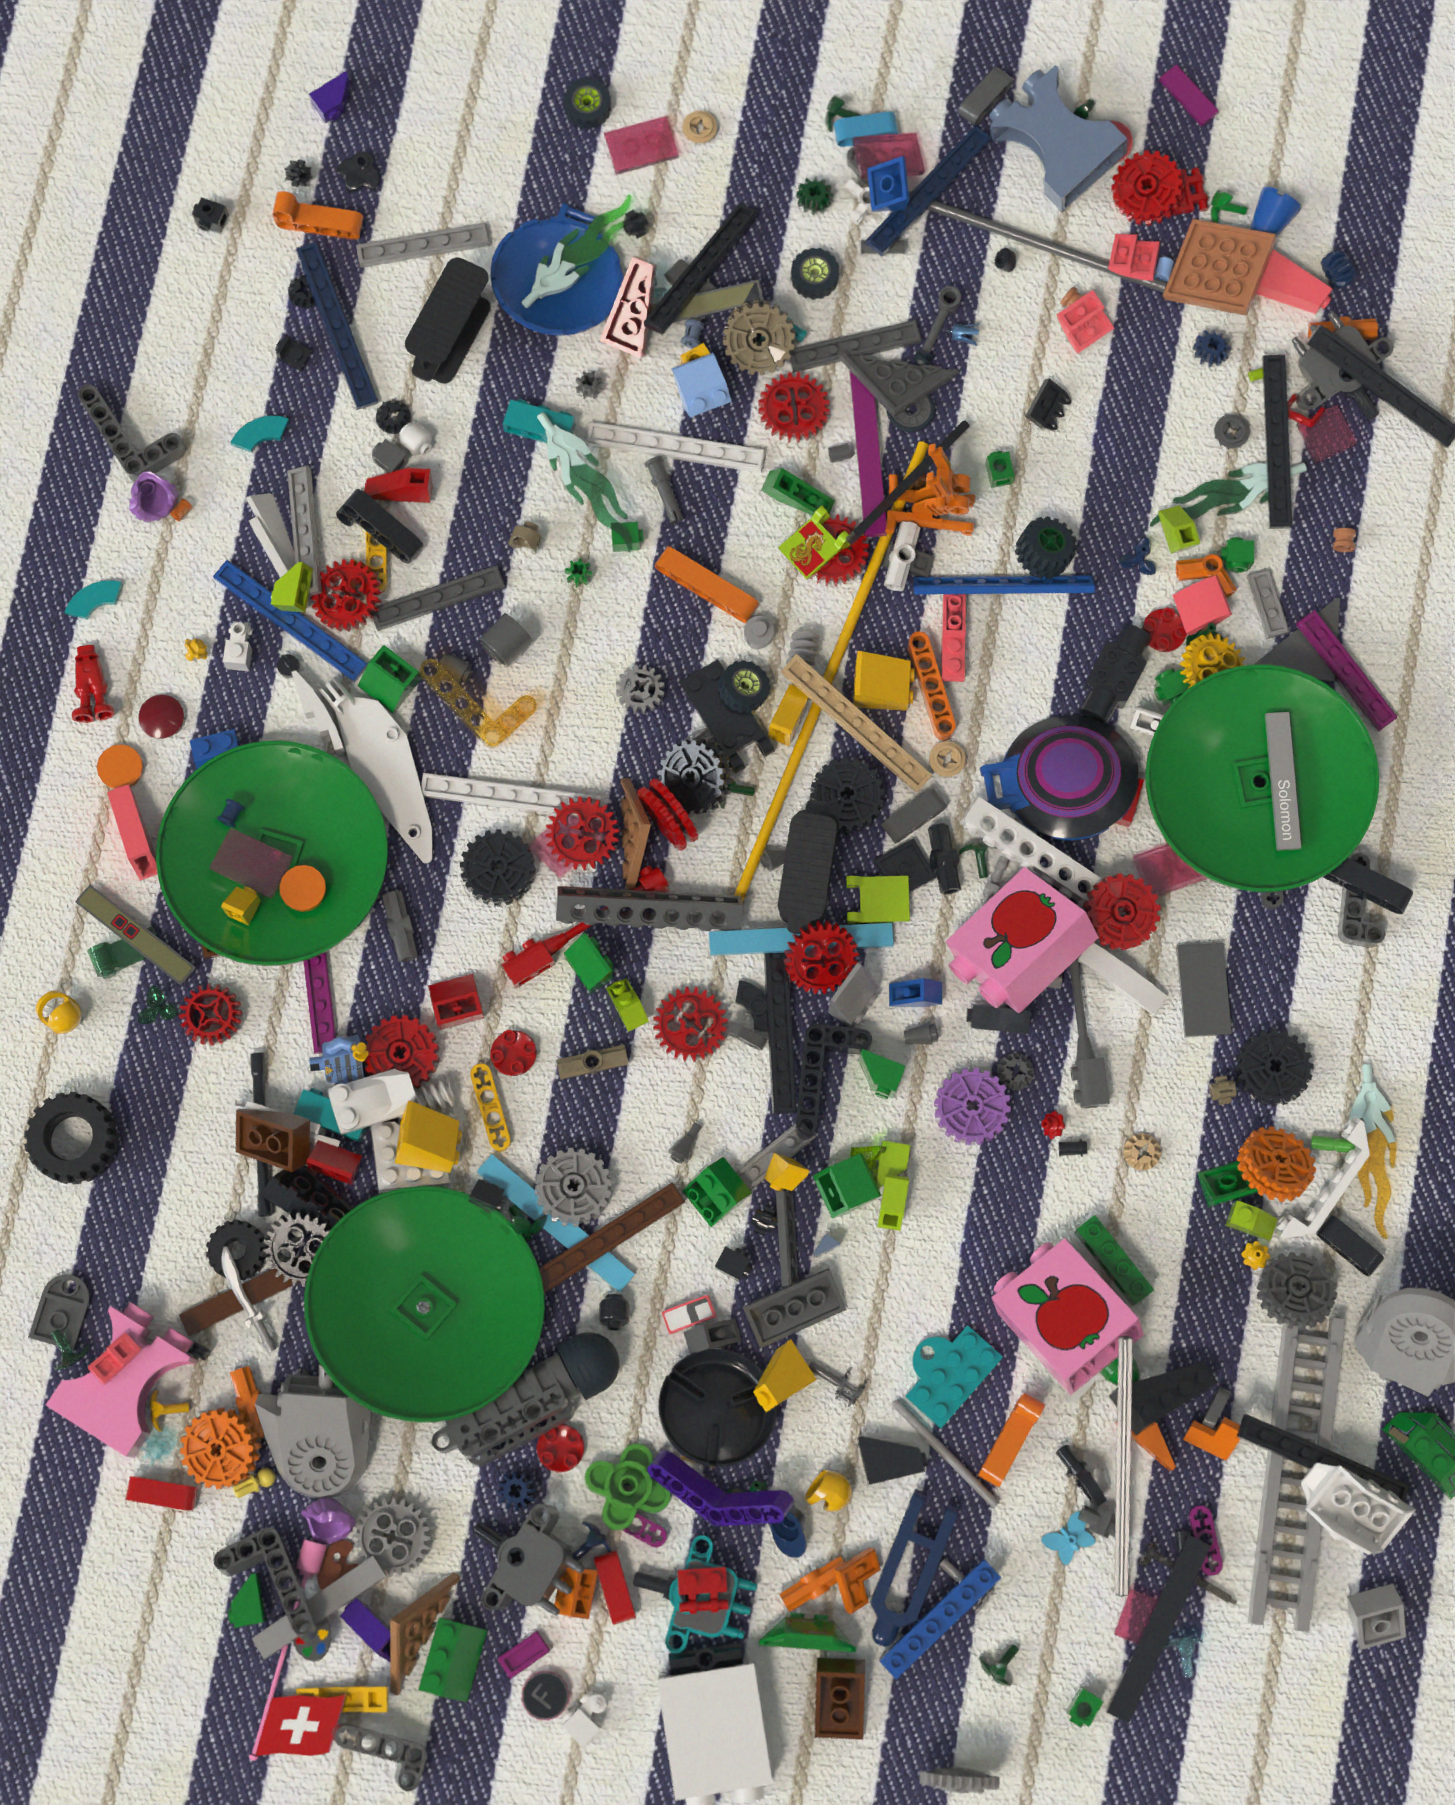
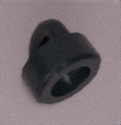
(1005, 260)
(287, 664)

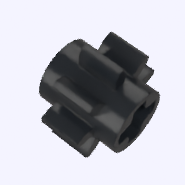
(298, 173)
(635, 224)
(764, 1221)

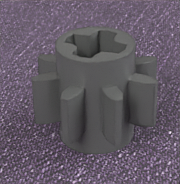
(592, 380)

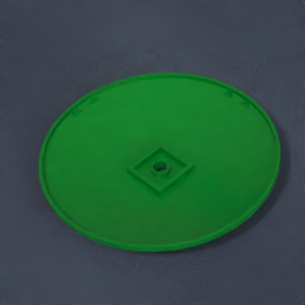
(1215, 746)
(292, 802)
(434, 1251)

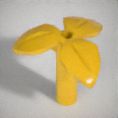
(158, 1409)

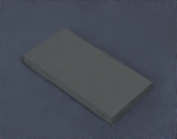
(1203, 990)

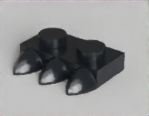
(1047, 405)

